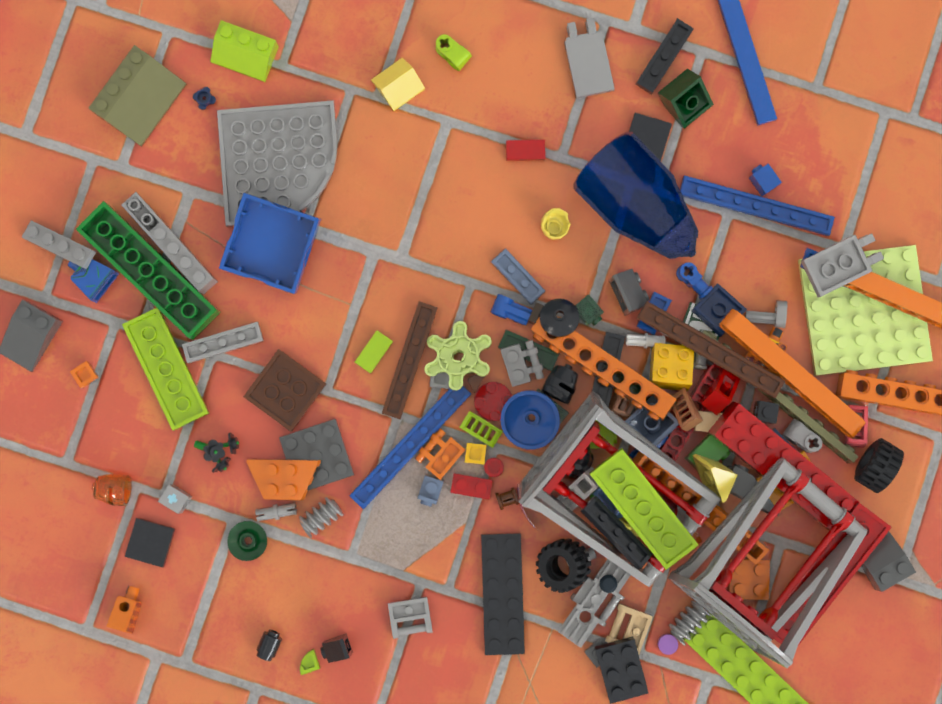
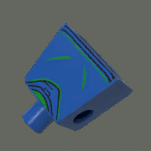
(94, 280)

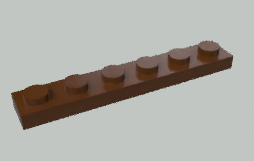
(409, 360)

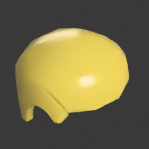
(555, 223)

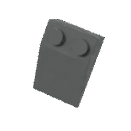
(29, 335)
(744, 484)
(887, 564)

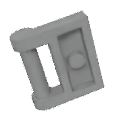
(410, 610)

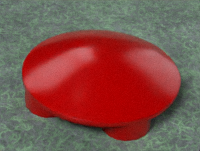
(490, 400)

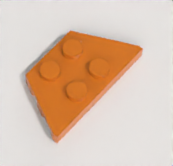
(283, 477)

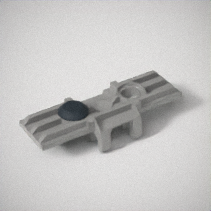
(590, 597)

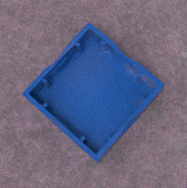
(270, 243)

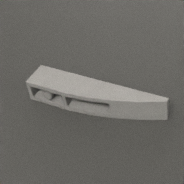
(169, 243)

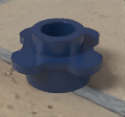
(205, 92)

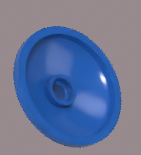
(527, 432)

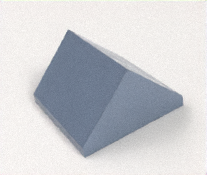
(651, 429)

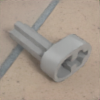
(777, 318)

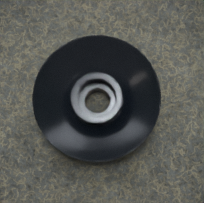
(559, 326)

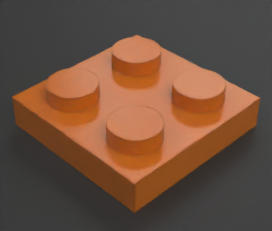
(751, 580)

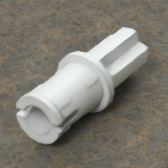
(644, 340)

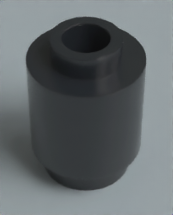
(268, 645)

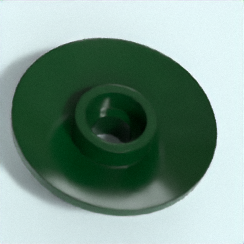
(240, 548)

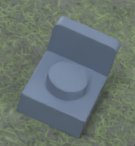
(430, 491)

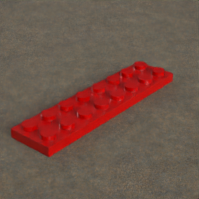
(876, 531)

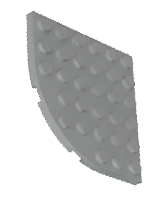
(277, 153)

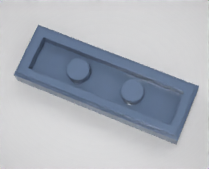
(518, 276)

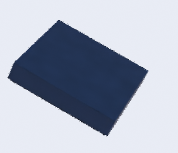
(715, 307)

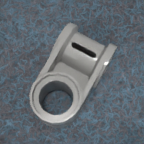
(799, 435)

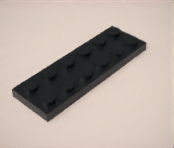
(502, 594)

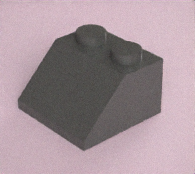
(628, 291)

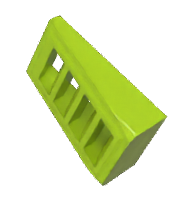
(463, 426)

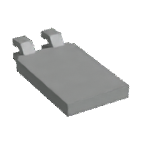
(588, 61)
(840, 264)

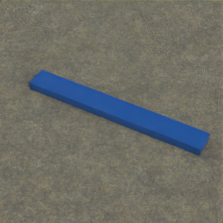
(747, 61)
(756, 206)
(409, 446)

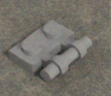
(516, 364)

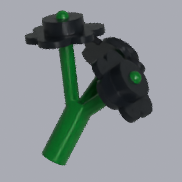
(214, 451)

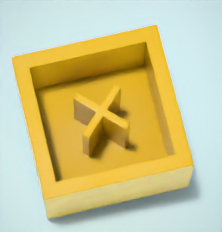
(671, 366)

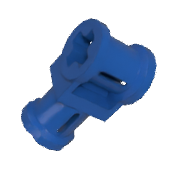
(693, 280)

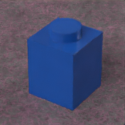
(764, 179)

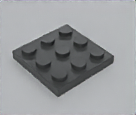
(320, 443)

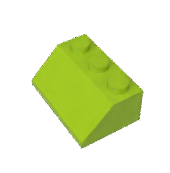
(243, 51)

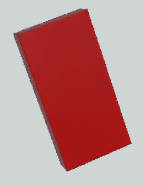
(525, 150)

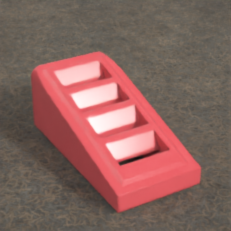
(862, 442)

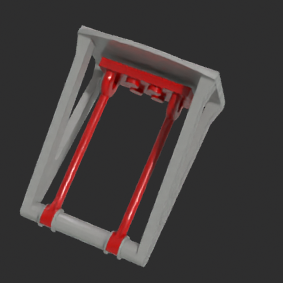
(571, 445)
(727, 607)

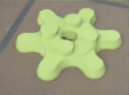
(449, 347)

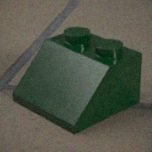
(686, 97)

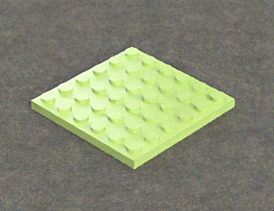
(861, 332)

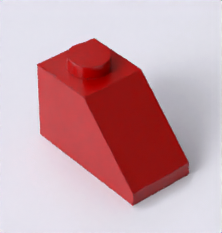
(720, 392)

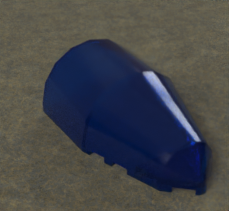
(638, 197)

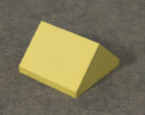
(398, 84)
(715, 476)

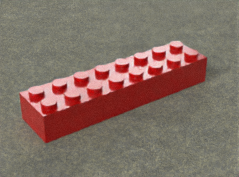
(763, 448)

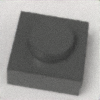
(591, 652)

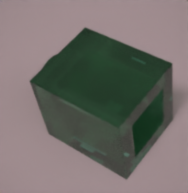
(589, 311)

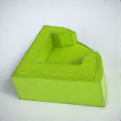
(309, 663)

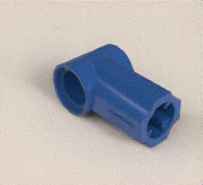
(507, 308)

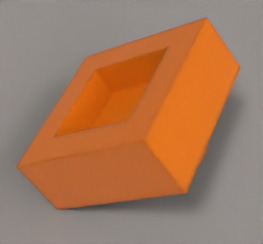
(84, 374)

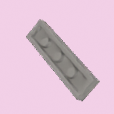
(58, 244)
(222, 342)

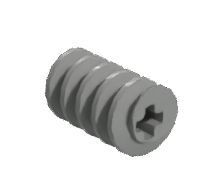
(320, 517)
(689, 621)

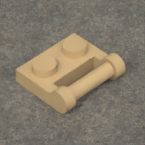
(637, 625)

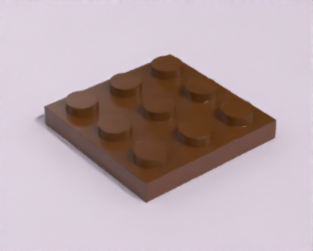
(285, 390)

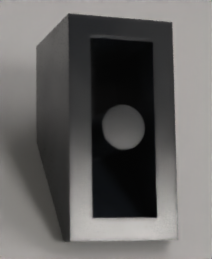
(336, 648)

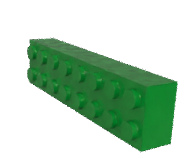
(148, 270)

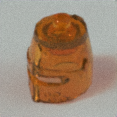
(113, 489)

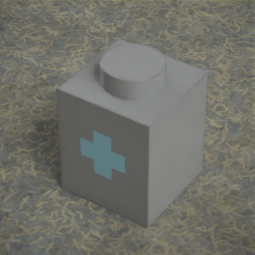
(174, 498)

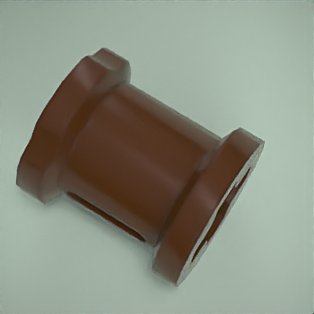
(507, 498)

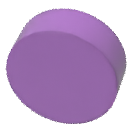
(667, 644)

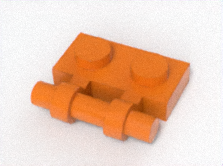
(444, 458)

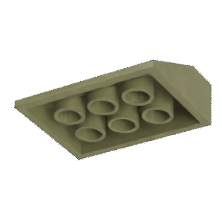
(137, 95)

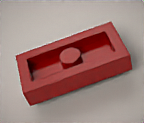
(471, 486)

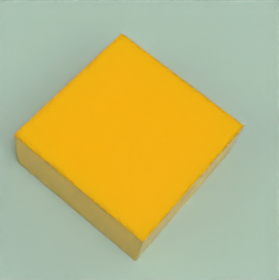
(475, 453)

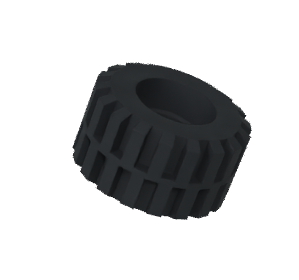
(879, 465)
(550, 571)

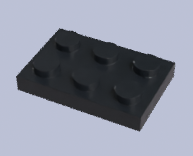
(621, 670)

